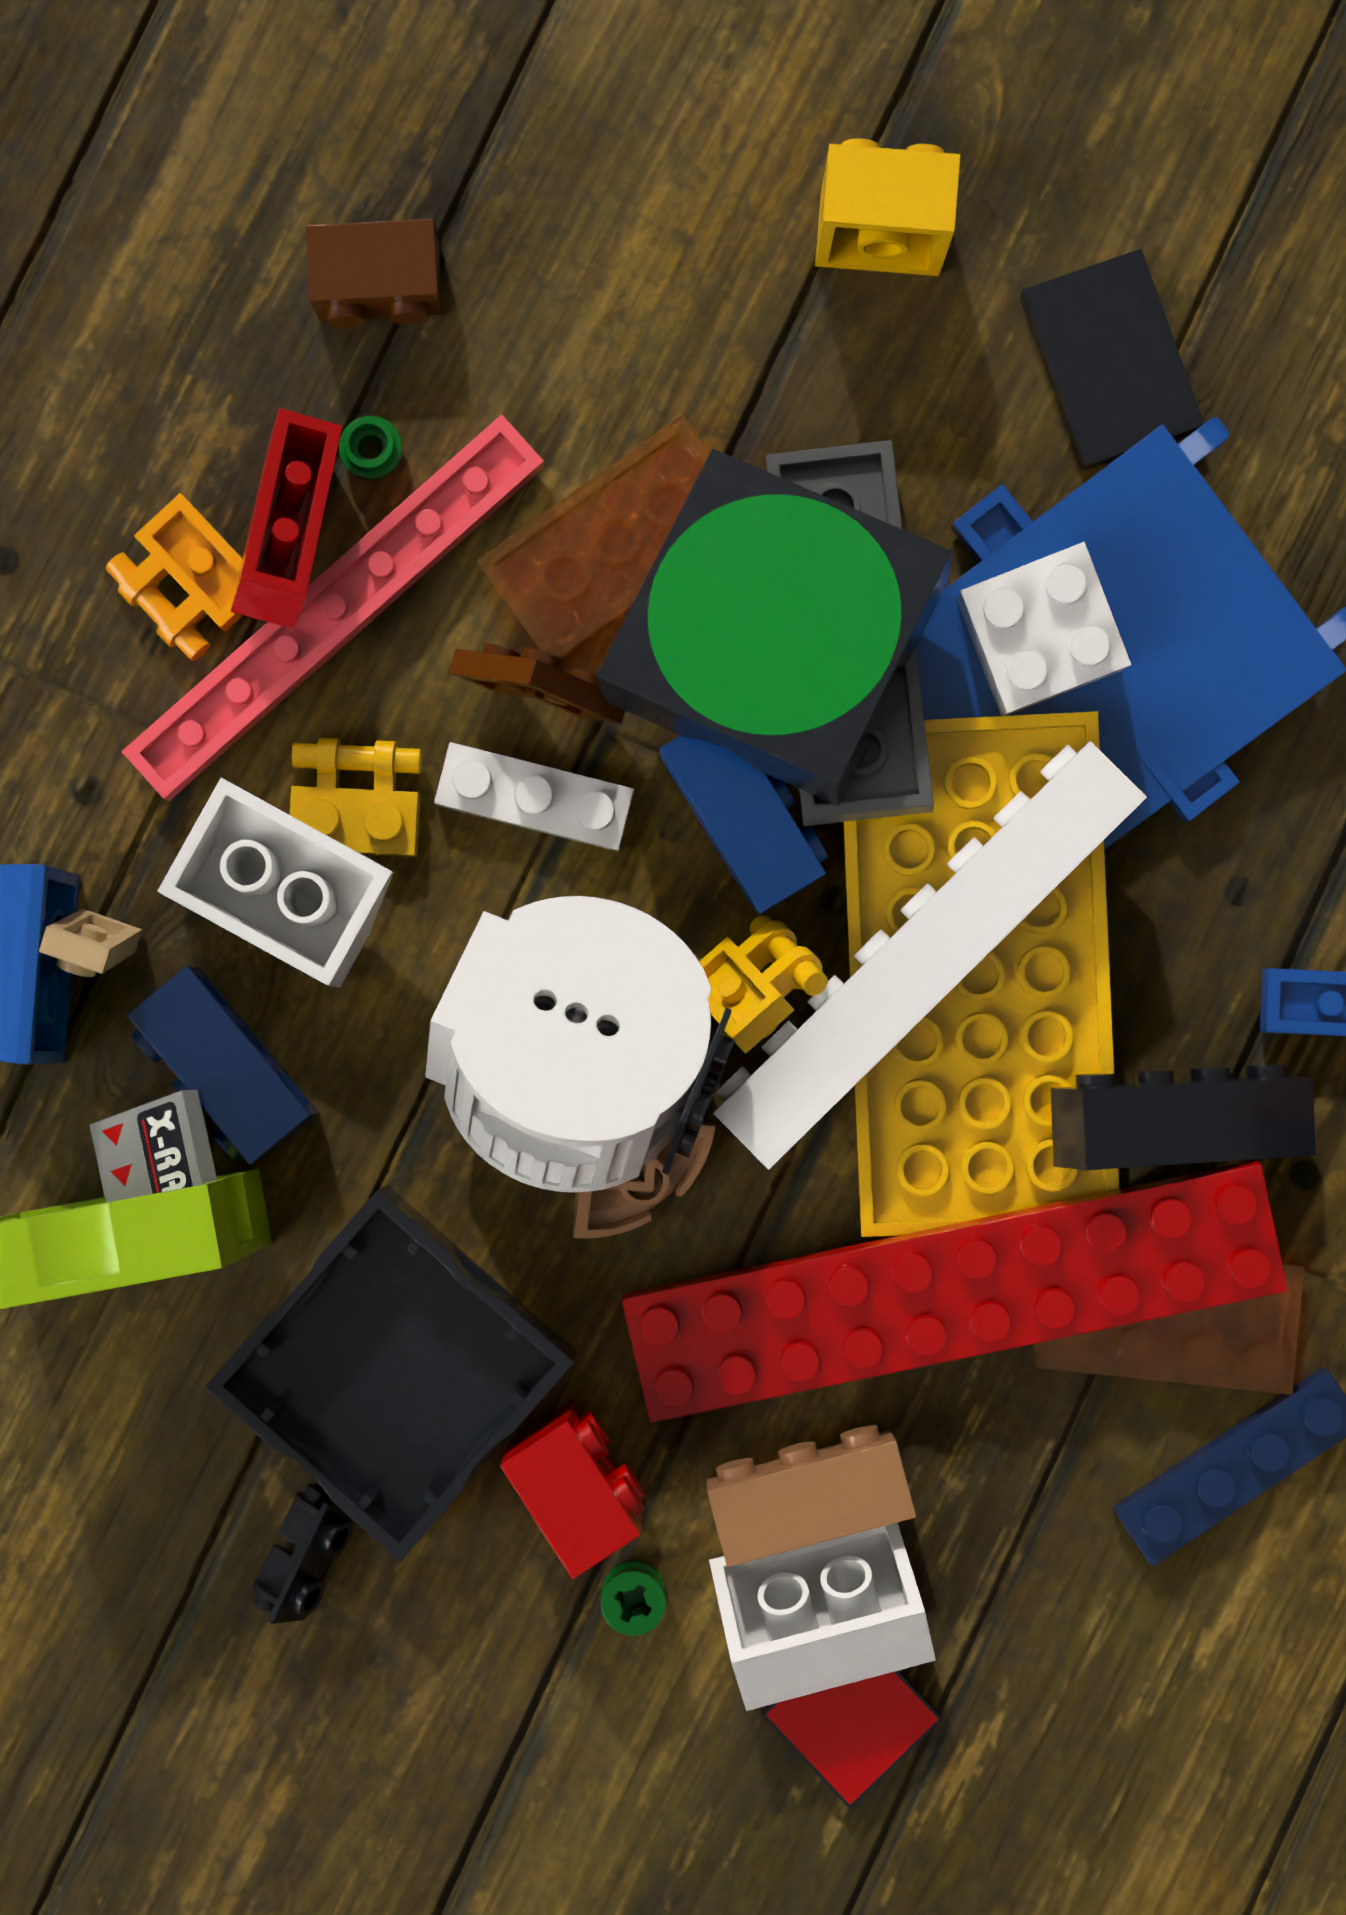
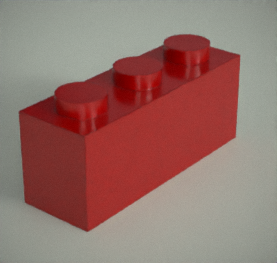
(286, 519)

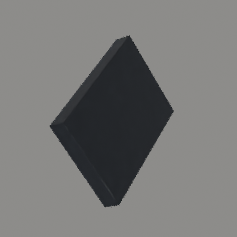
(1110, 357)

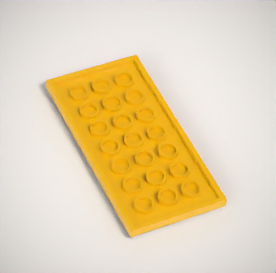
(963, 1102)

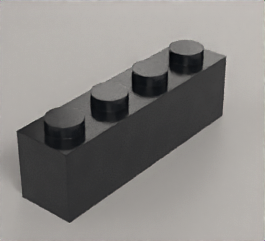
(1182, 1121)

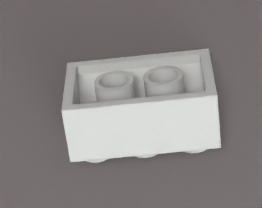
(278, 884)
(822, 1616)

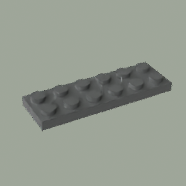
(895, 766)

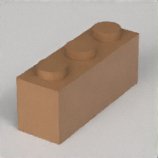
(809, 1495)

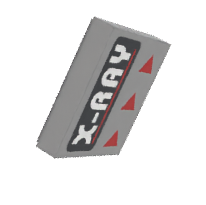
(154, 1148)

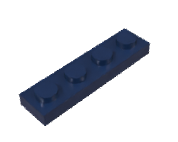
(1235, 1467)

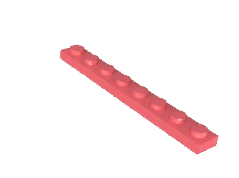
(335, 608)

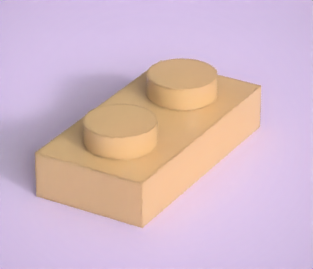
(89, 942)

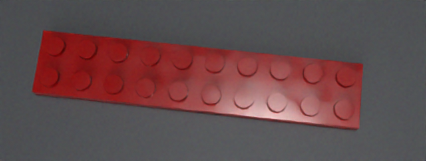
(956, 1291)

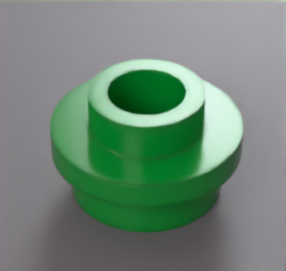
(365, 430)

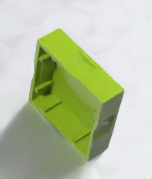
(130, 1240)

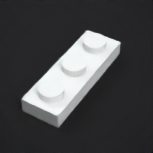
(534, 796)

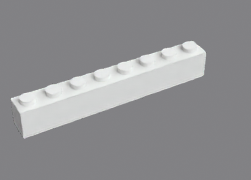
(929, 953)

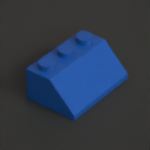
(31, 985)

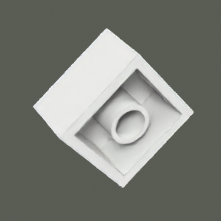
(1043, 629)

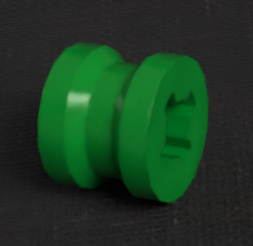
(638, 1584)

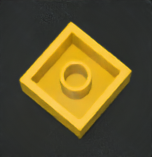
(887, 208)

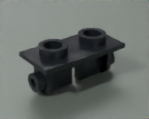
(293, 1582)

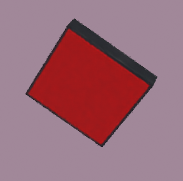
(855, 1730)

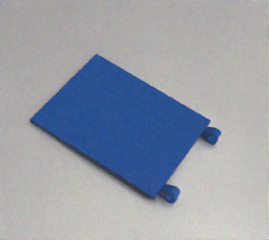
(1197, 606)

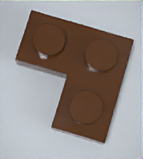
(535, 677)

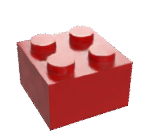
(575, 1488)

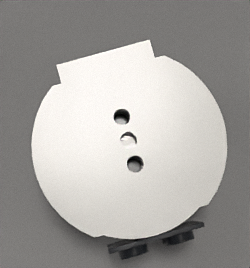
(576, 1043)

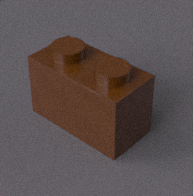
(375, 272)

